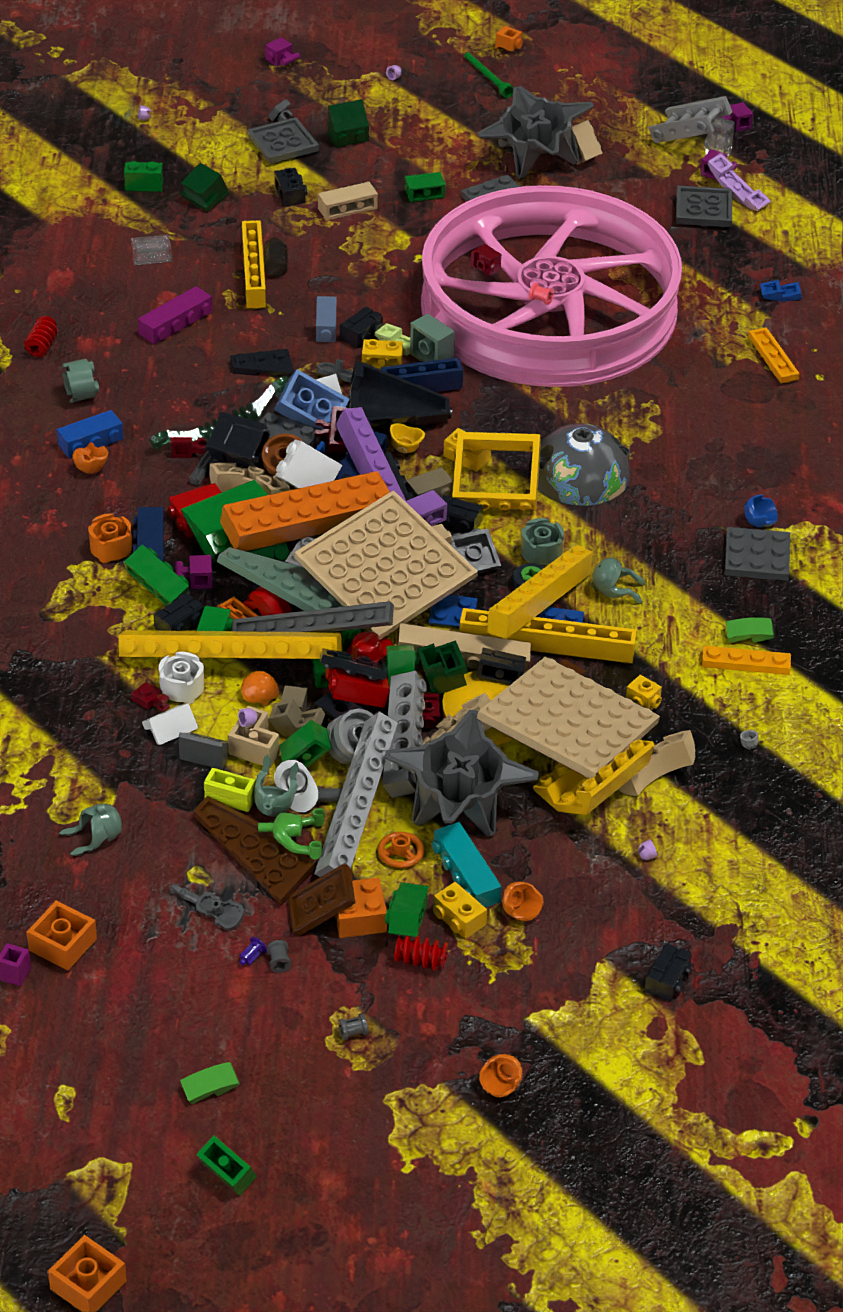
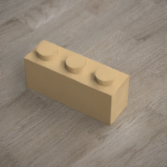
(347, 201)

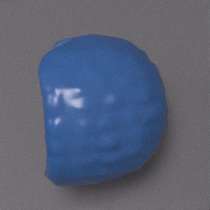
(760, 511)

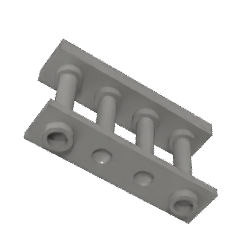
(690, 119)

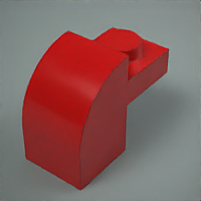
(267, 602)

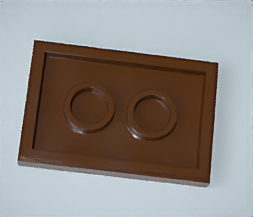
(321, 899)

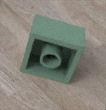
(431, 339)

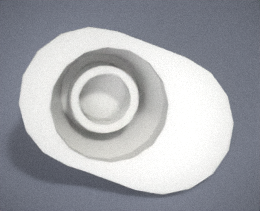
(307, 790)

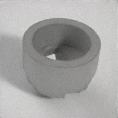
(749, 739)

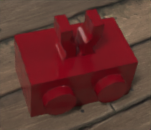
(335, 442)

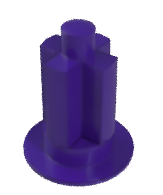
(252, 951)

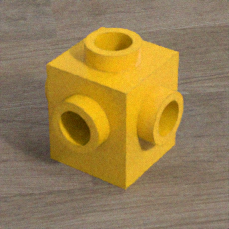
(644, 692)

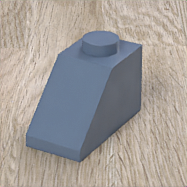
(326, 319)

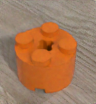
(110, 538)

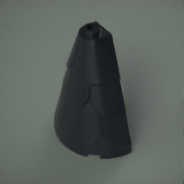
(393, 400)

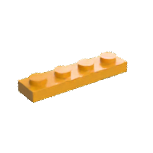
(773, 355)
(746, 660)

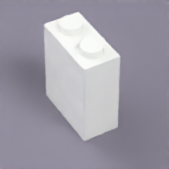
(306, 466)

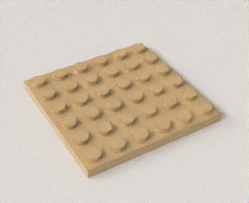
(386, 557)
(568, 717)

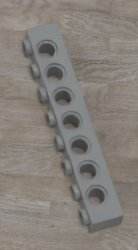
(357, 794)

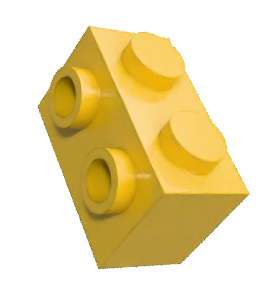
(382, 353)
(471, 458)
(459, 910)

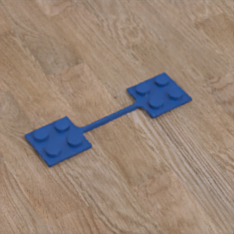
(449, 610)

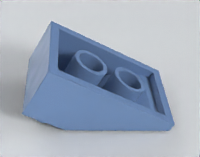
(308, 400)

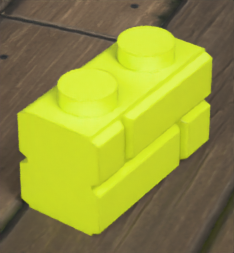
(230, 789)

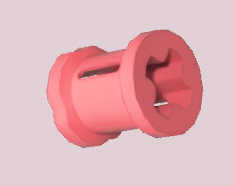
(541, 293)

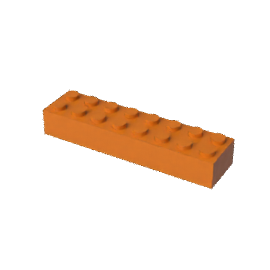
(299, 511)

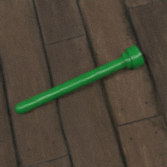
(505, 88)

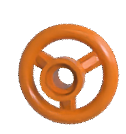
(400, 847)

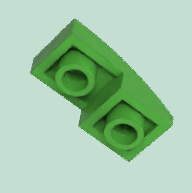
(755, 628)
(211, 1080)

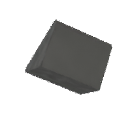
(203, 750)

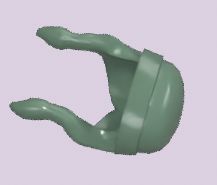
(607, 573)
(272, 799)
(104, 825)

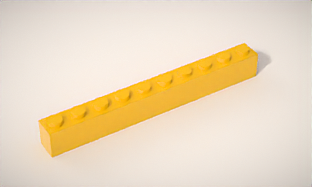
(228, 644)

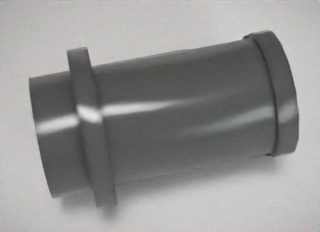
(328, 794)

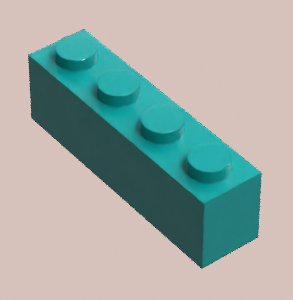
(466, 864)

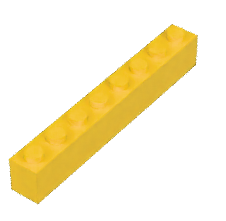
(539, 592)
(562, 636)

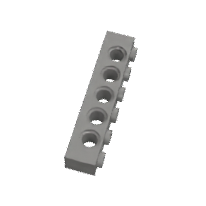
(406, 708)

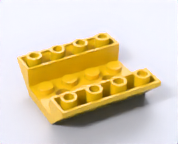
(578, 794)

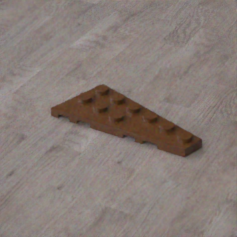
(258, 852)

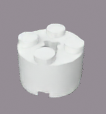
(181, 677)

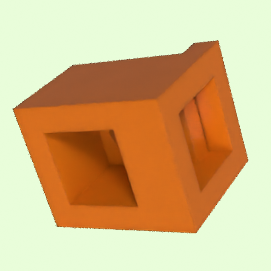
(508, 39)

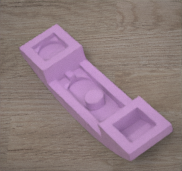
(723, 172)

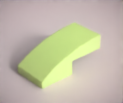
(390, 332)

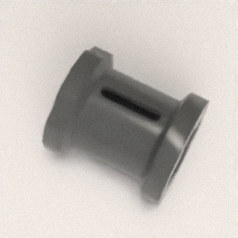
(279, 958)
(353, 1026)

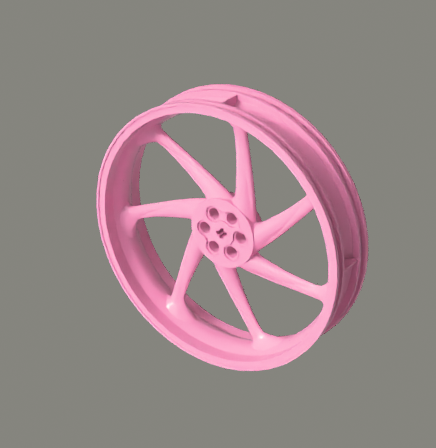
(560, 213)

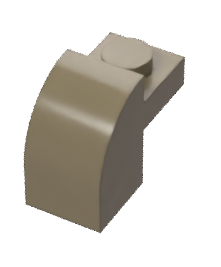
(289, 718)

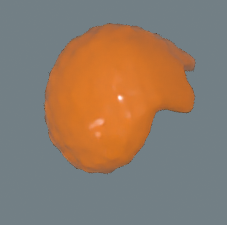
(90, 459)
(259, 688)
(522, 901)
(501, 1075)

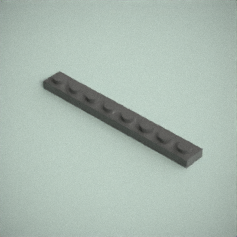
(321, 620)

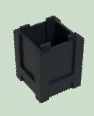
(238, 441)

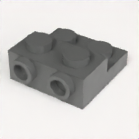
(477, 549)

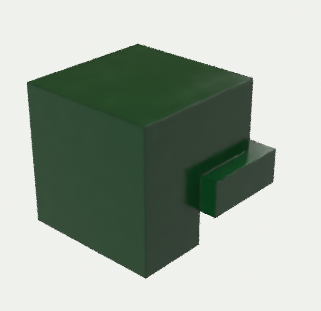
(204, 187)
(443, 667)

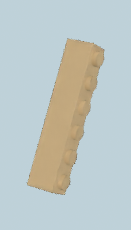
(469, 644)

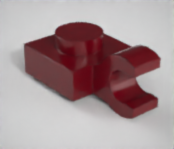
(184, 447)
(149, 696)

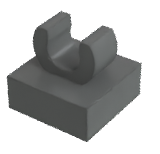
(280, 111)

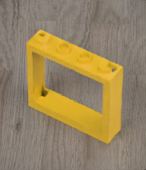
(501, 442)

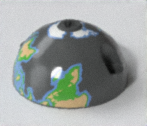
(583, 465)

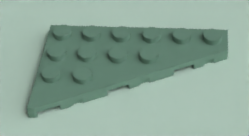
(280, 578)

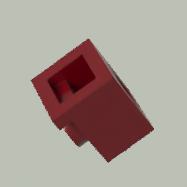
(486, 259)
(431, 712)

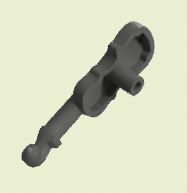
(329, 369)
(227, 914)

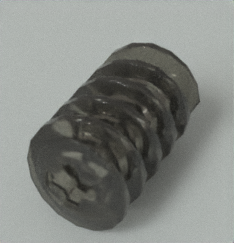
(275, 257)

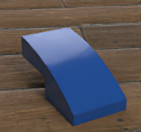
(775, 292)

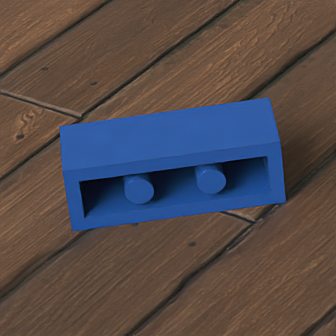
(98, 429)

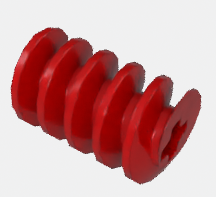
(41, 336)
(421, 952)

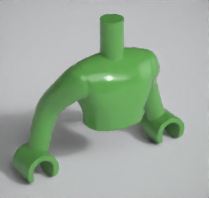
(290, 825)

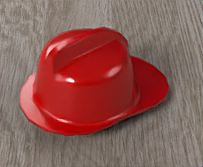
(369, 645)

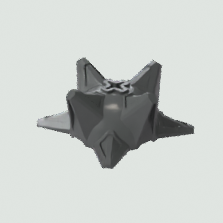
(536, 128)
(460, 775)

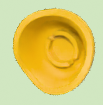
(405, 438)

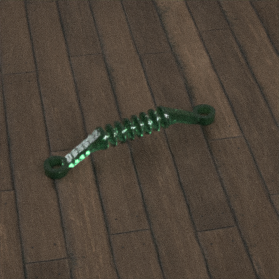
(252, 412)

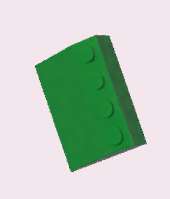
(206, 515)

